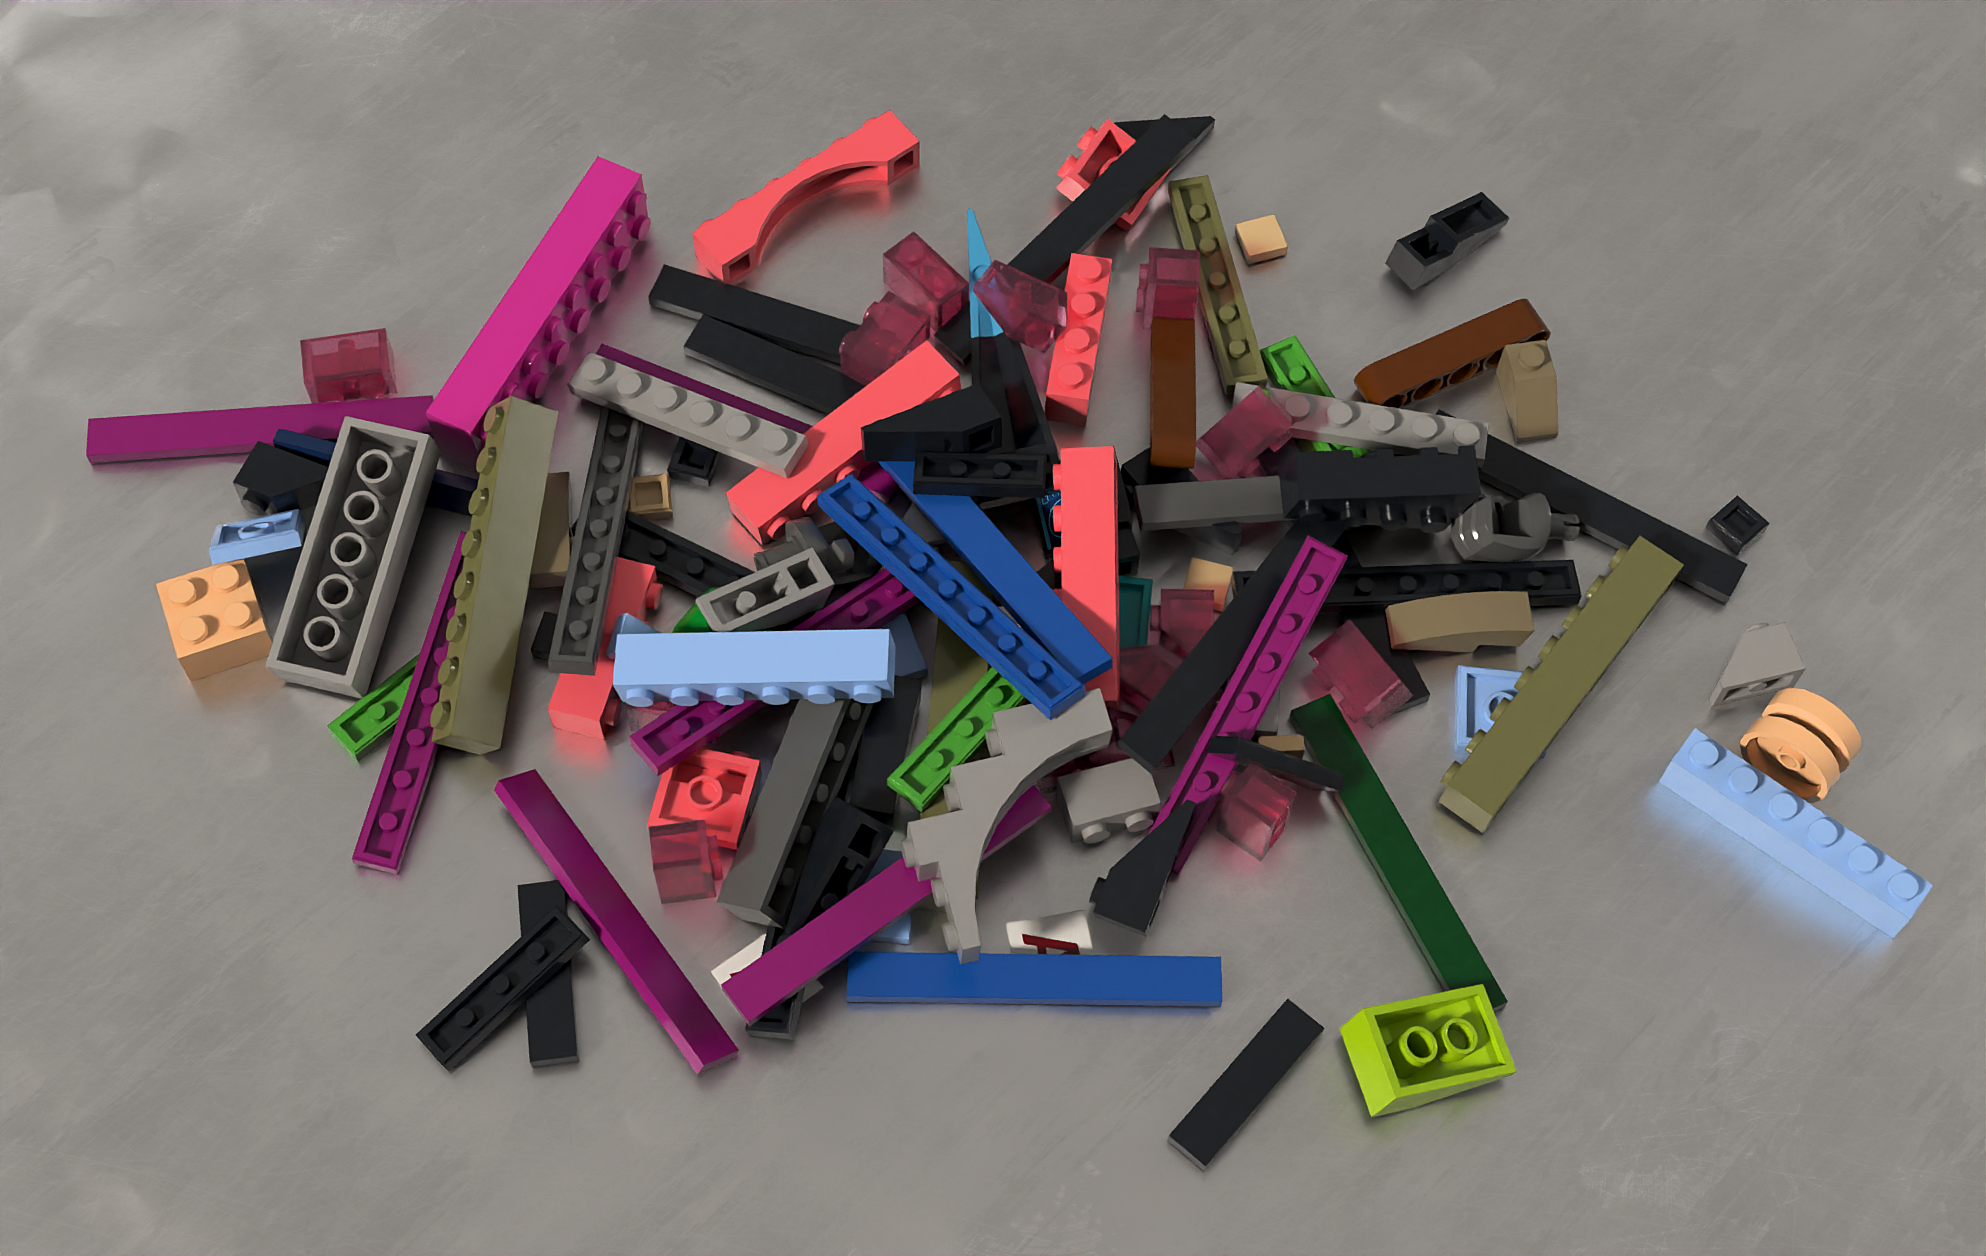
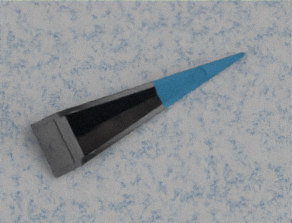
(1005, 377)

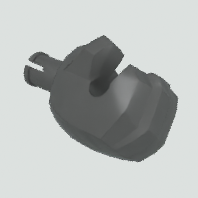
(1509, 531)
(836, 549)

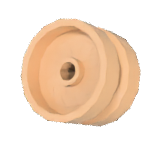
(1802, 743)

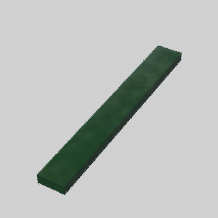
(1394, 851)

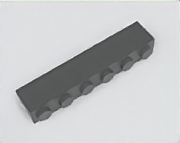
(790, 808)

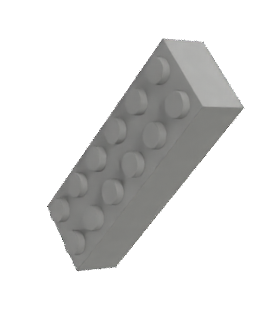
(354, 557)

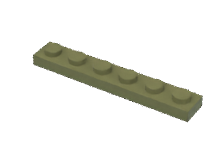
(1219, 286)

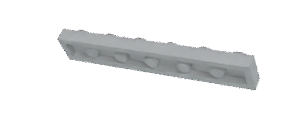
(688, 414)
(1374, 425)

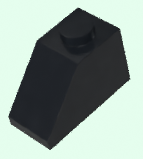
(278, 481)

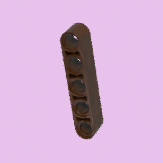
(1449, 356)
(1172, 393)

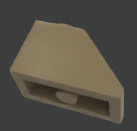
(1529, 390)

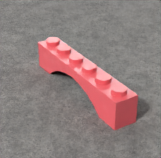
(869, 156)

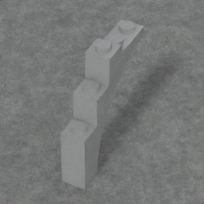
(981, 792)

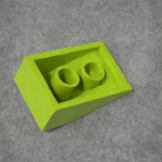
(1426, 1048)

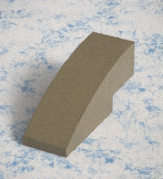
(554, 534)
(1461, 621)

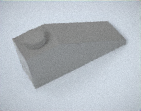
(769, 595)

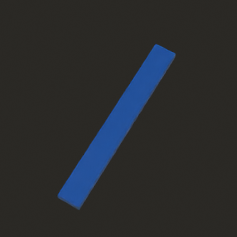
(1008, 577)
(952, 597)
(1035, 979)

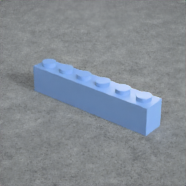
(755, 667)
(1795, 833)

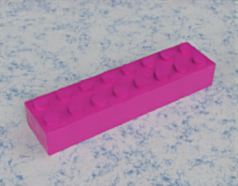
(542, 308)

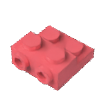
(1098, 153)
(709, 788)

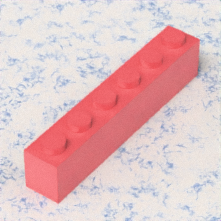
(834, 451)
(1090, 551)

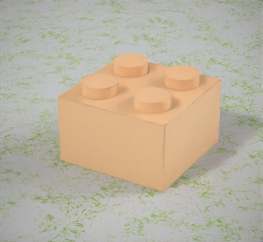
(215, 618)

